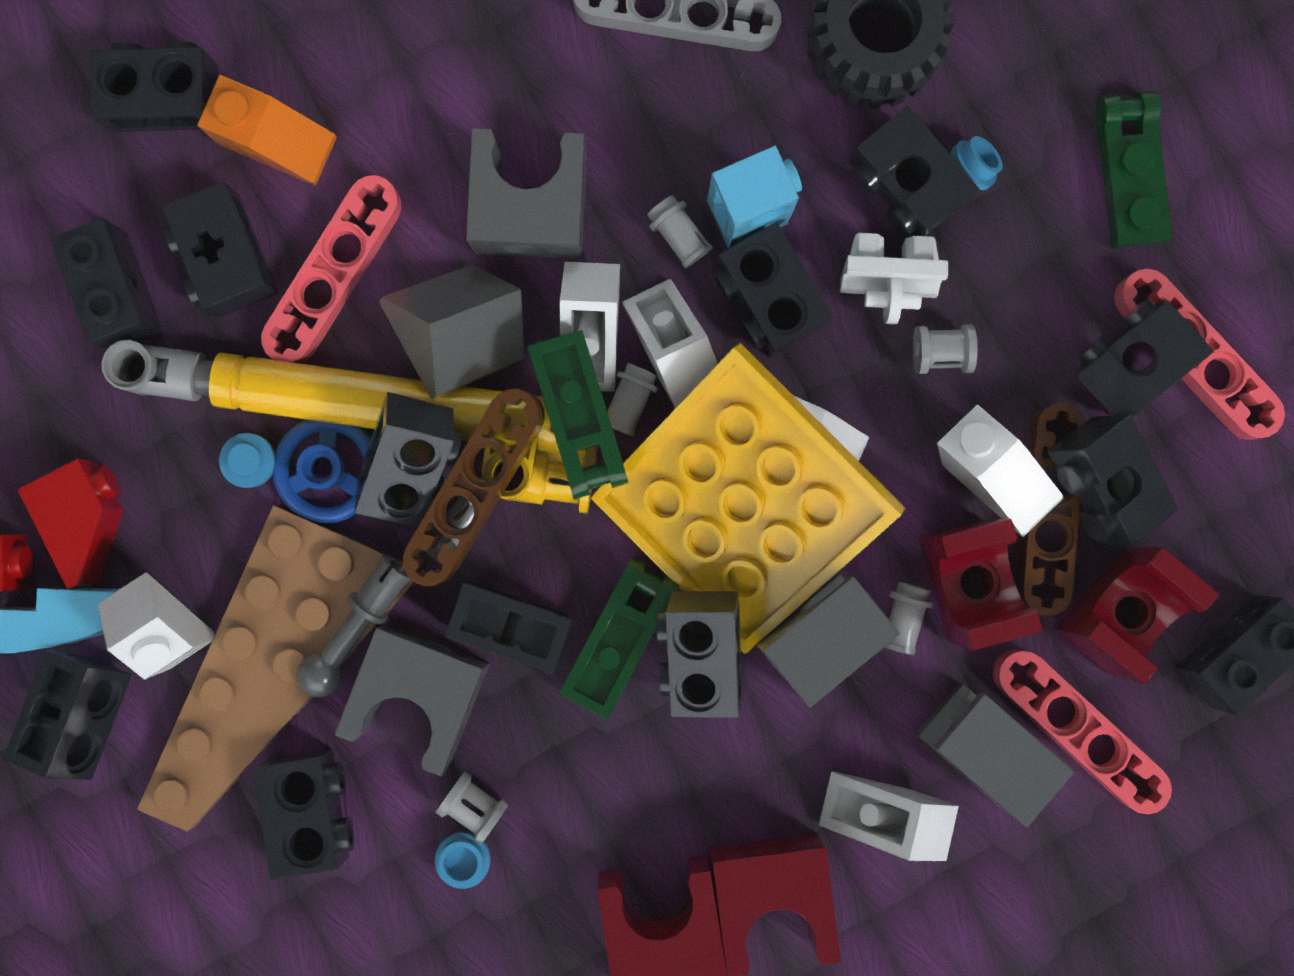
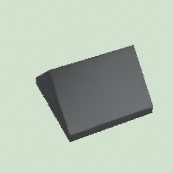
(458, 327)

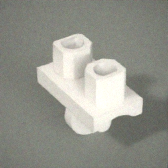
(893, 281)

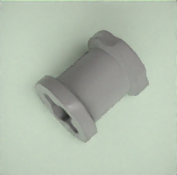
(945, 349)
(467, 790)

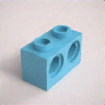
(753, 195)

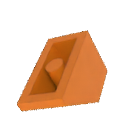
(266, 130)

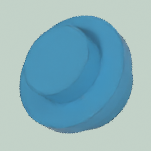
(978, 160)
(247, 460)
(462, 860)

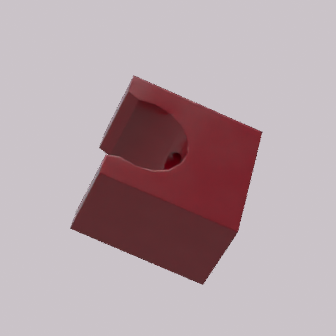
(1159, 593)
(997, 609)
(769, 877)
(671, 947)

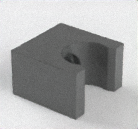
(526, 221)
(827, 638)
(423, 672)
(995, 753)

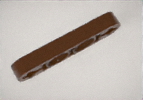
(467, 483)
(1064, 514)

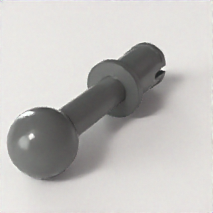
(321, 672)

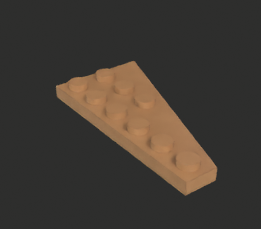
(248, 685)

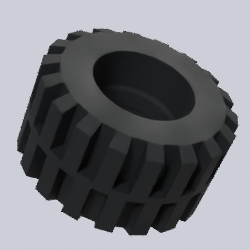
(875, 74)

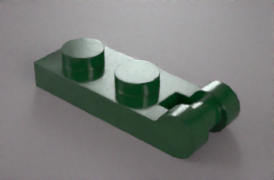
(1133, 171)
(577, 411)
(617, 641)

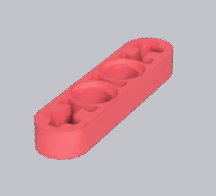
(323, 266)
(1241, 374)
(1085, 726)

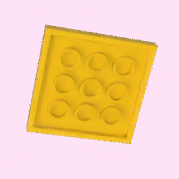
(748, 496)

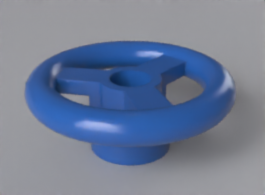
(306, 468)

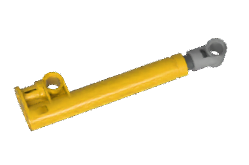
(336, 398)

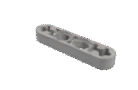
(676, 24)

